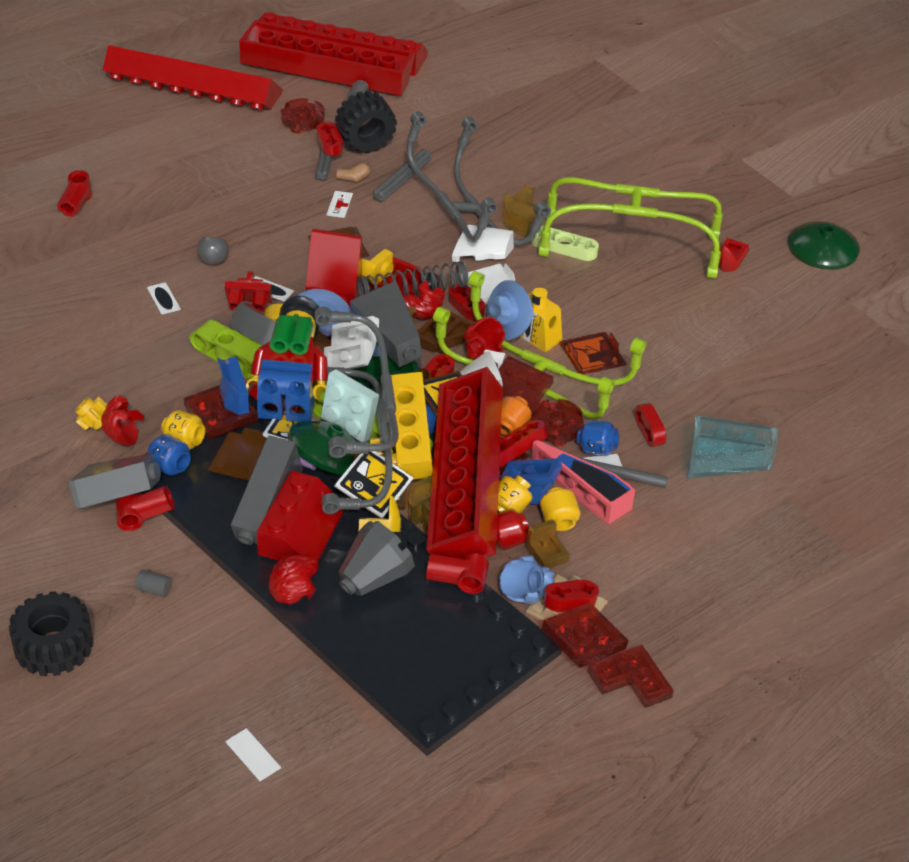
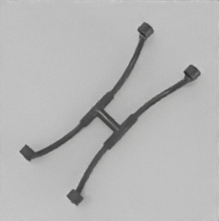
(487, 206)
(385, 412)

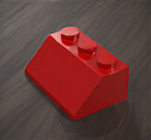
(296, 520)

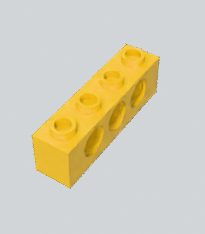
(412, 426)

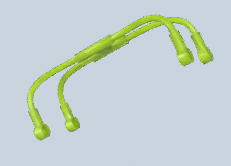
(635, 210)
(605, 384)

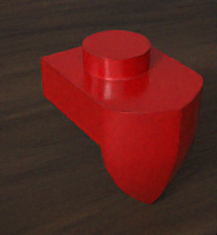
(732, 254)

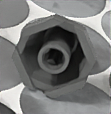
(374, 560)

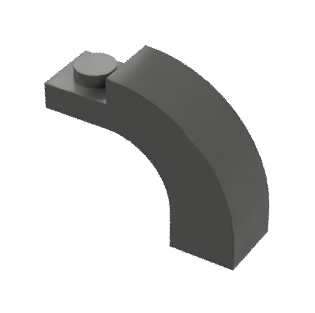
(252, 323)

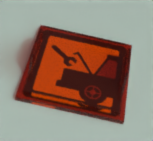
(593, 352)

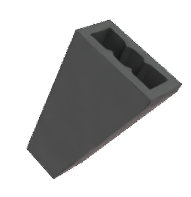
(395, 322)
(270, 473)

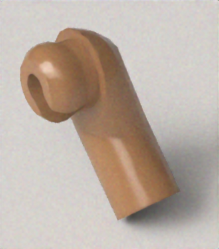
(354, 174)

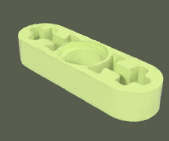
(579, 246)

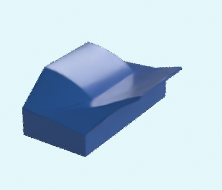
(233, 386)
(537, 472)

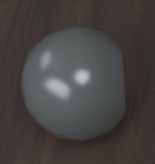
(212, 250)

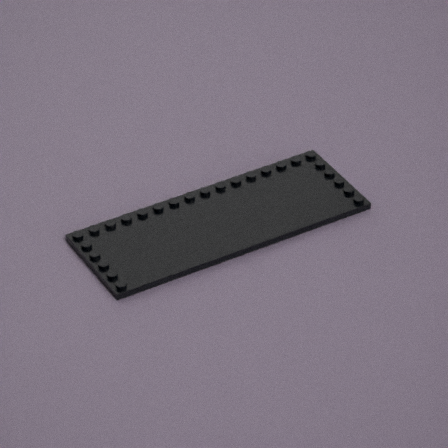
(410, 647)

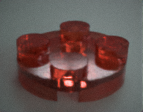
(301, 115)
(559, 432)

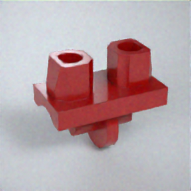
(248, 290)

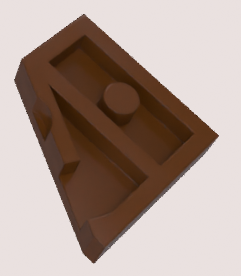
(455, 331)

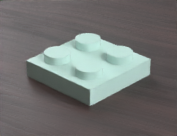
(350, 405)

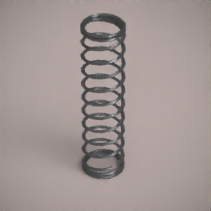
(364, 280)

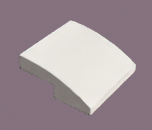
(351, 344)

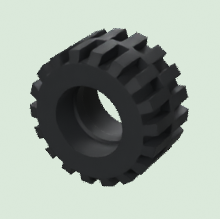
(375, 132)
(56, 651)

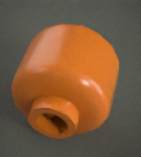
(514, 414)

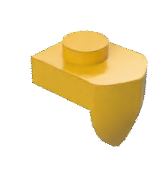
(380, 264)
(392, 523)

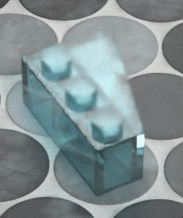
(730, 447)

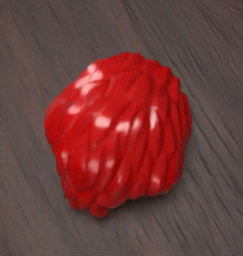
(427, 301)
(484, 335)
(120, 422)
(292, 578)

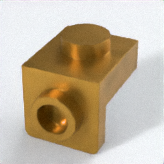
(545, 545)

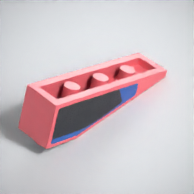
(593, 486)

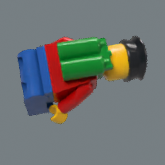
(290, 363)

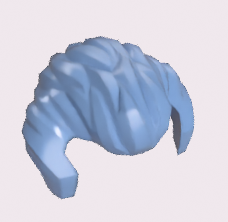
(525, 580)

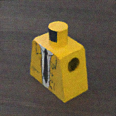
(546, 324)

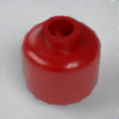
(511, 529)

